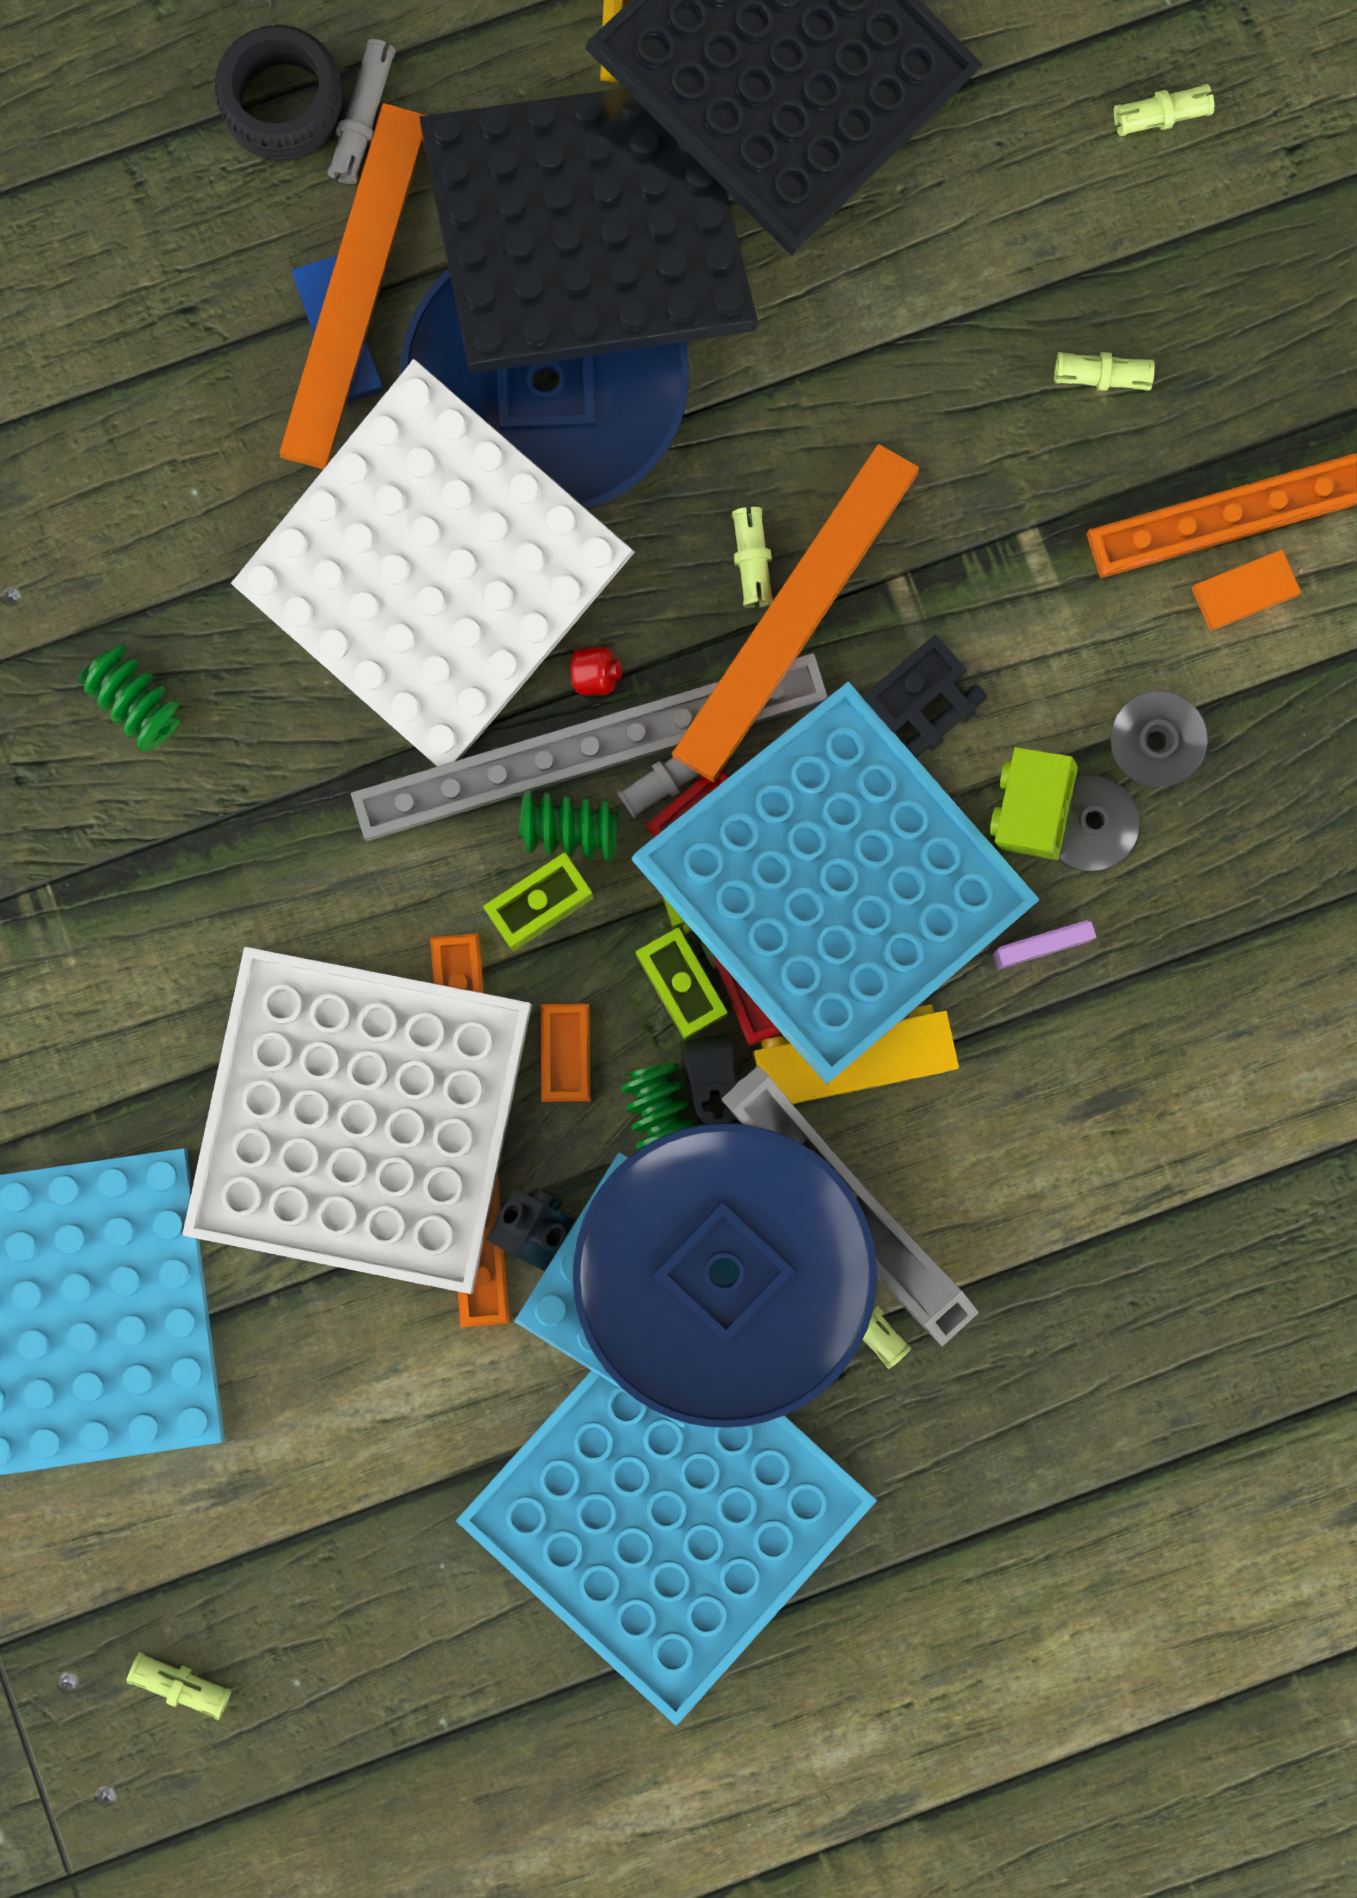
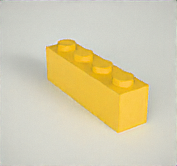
(908, 1051)

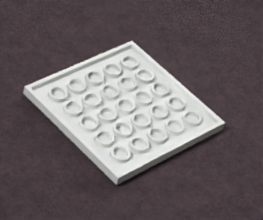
(432, 566)
(358, 1120)

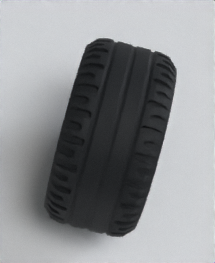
(268, 48)

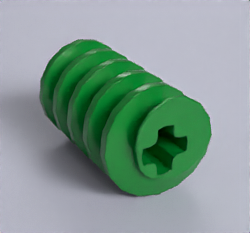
(129, 698)
(569, 826)
(655, 1102)

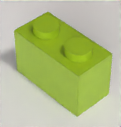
(1034, 803)
(539, 902)
(681, 983)

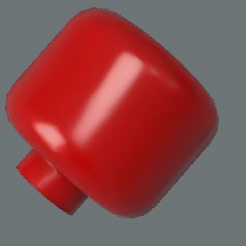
(594, 671)

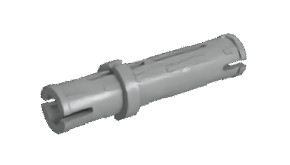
(356, 129)

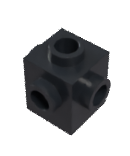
(531, 1227)

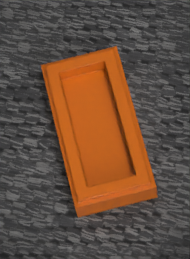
(1246, 590)
(565, 1053)

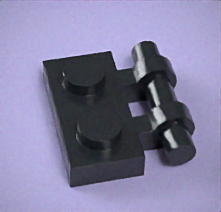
(915, 685)

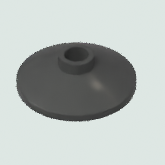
(1177, 724)
(1102, 847)

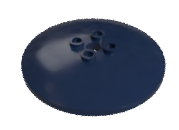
(591, 432)
(738, 1347)

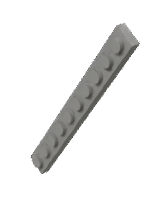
(560, 756)

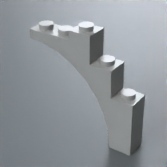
(900, 1261)

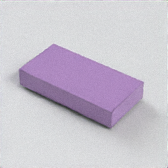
(1043, 944)

